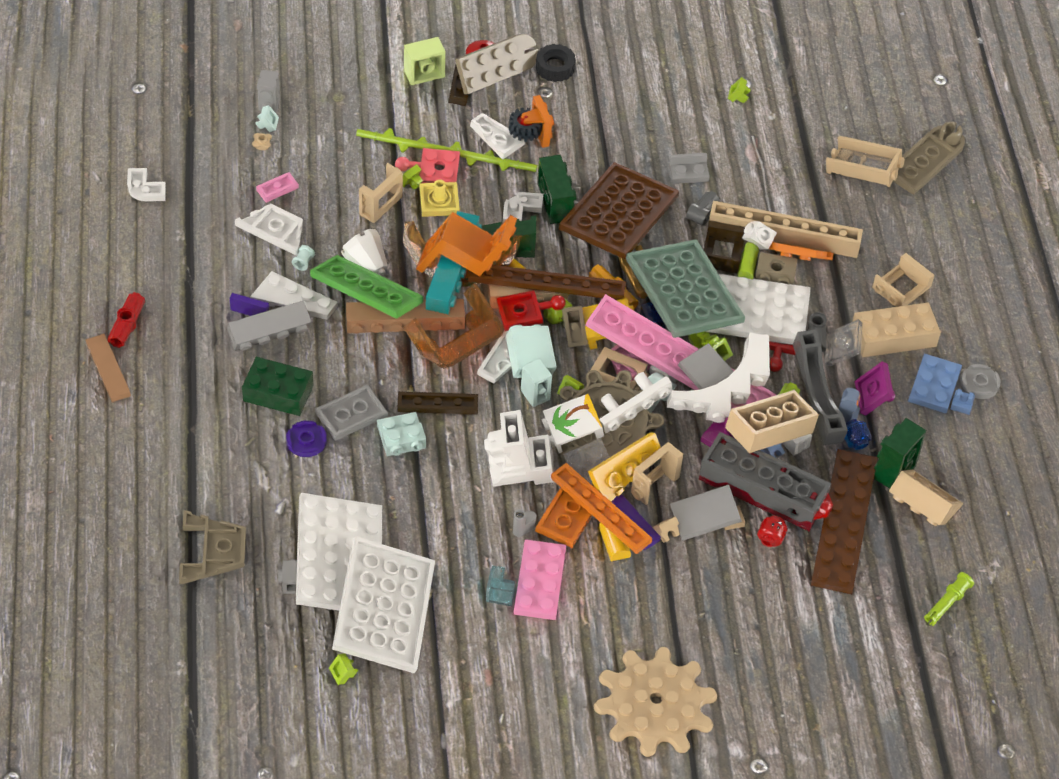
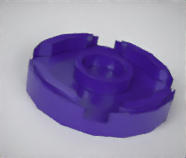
(306, 439)

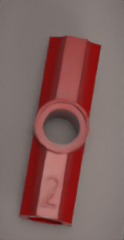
(126, 320)

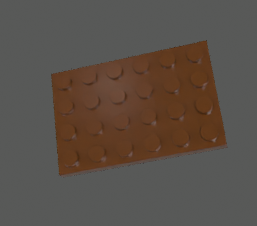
(619, 210)

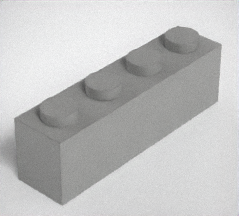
(269, 325)

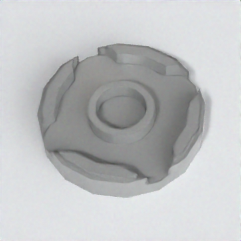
(980, 381)

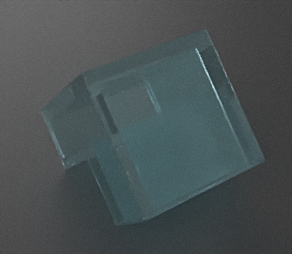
(499, 589)

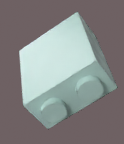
(528, 345)

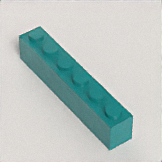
(447, 278)

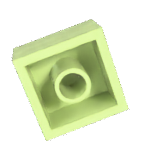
(424, 61)

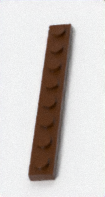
(551, 282)

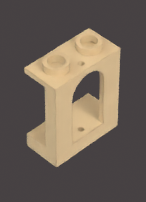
(370, 199)
(910, 268)
(604, 360)
(669, 465)

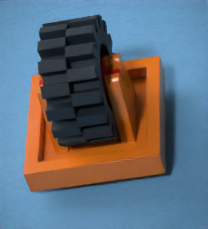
(532, 123)

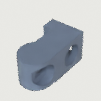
(849, 404)

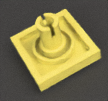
(439, 198)

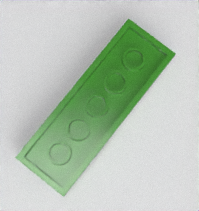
(366, 286)

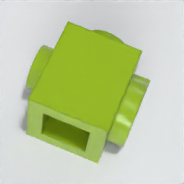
(719, 345)

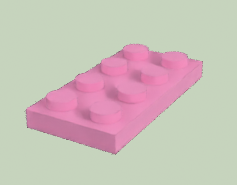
(540, 579)

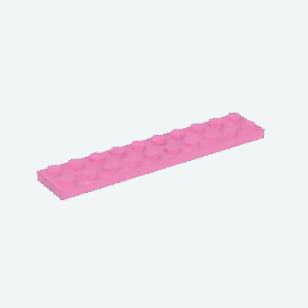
(651, 342)

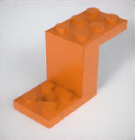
(467, 244)

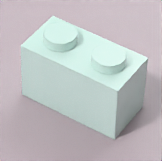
(536, 382)

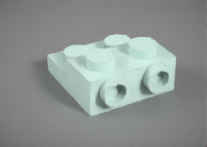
(401, 434)

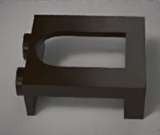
(724, 233)

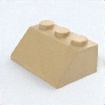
(925, 497)

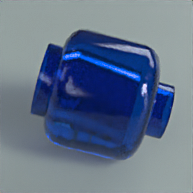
(857, 434)

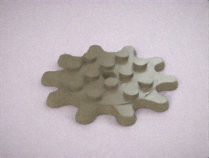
(620, 390)

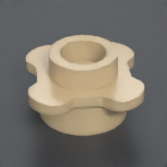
(261, 141)

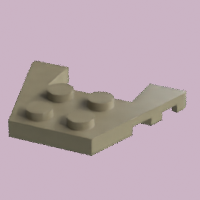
(222, 549)

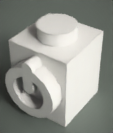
(759, 234)

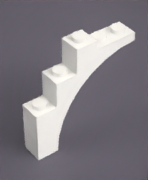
(717, 399)

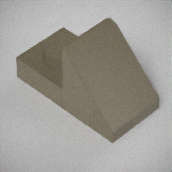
(574, 326)

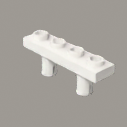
(629, 409)

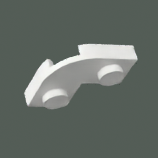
(143, 190)
(522, 202)

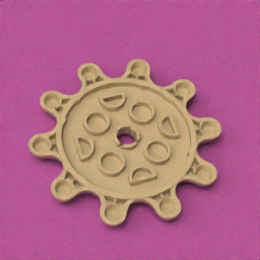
(650, 721)

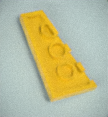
(618, 470)

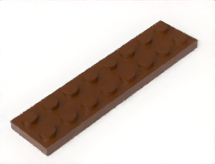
(844, 527)

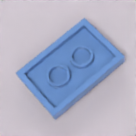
(935, 383)

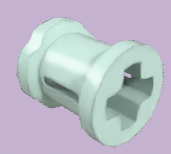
(302, 259)

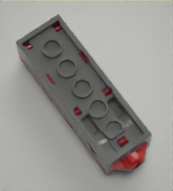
(766, 482)

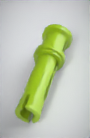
(953, 593)

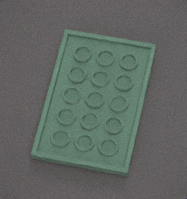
(685, 288)

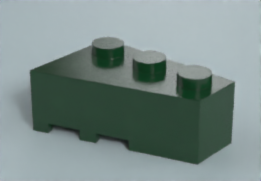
(528, 240)

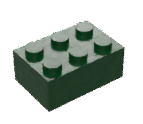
(555, 187)
(277, 386)
(899, 451)

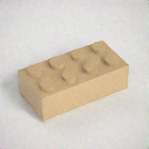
(898, 329)
(771, 421)

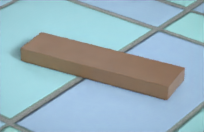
(108, 368)

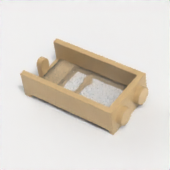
(865, 161)

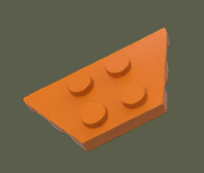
(805, 253)

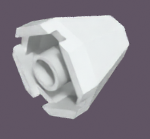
(366, 251)

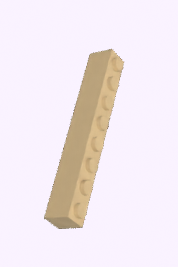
(793, 229)

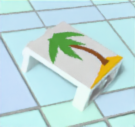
(572, 421)

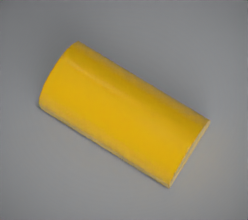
(615, 547)

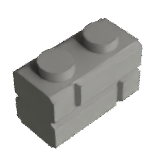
(268, 89)

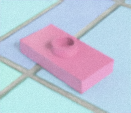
(277, 187)

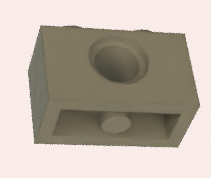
(776, 268)

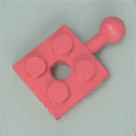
(430, 159)

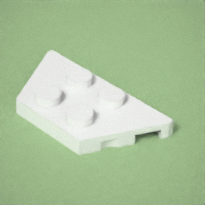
(274, 226)

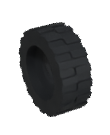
(555, 51)

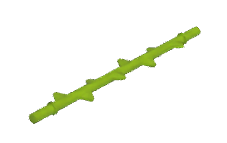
(471, 157)

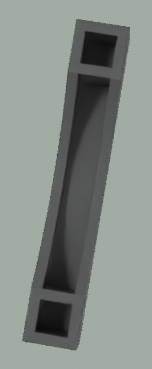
(809, 357)

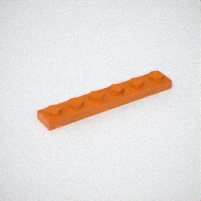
(601, 508)

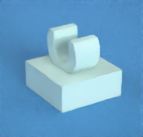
(268, 119)

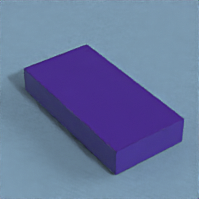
(247, 305)

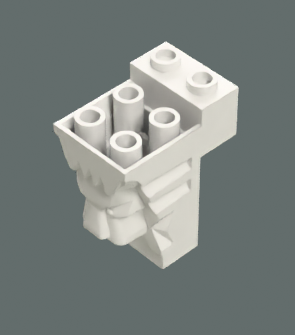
(517, 457)

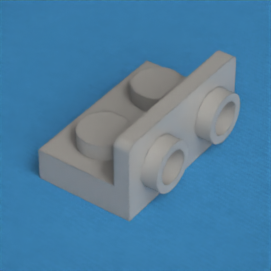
(689, 168)

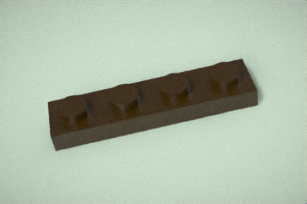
(437, 403)

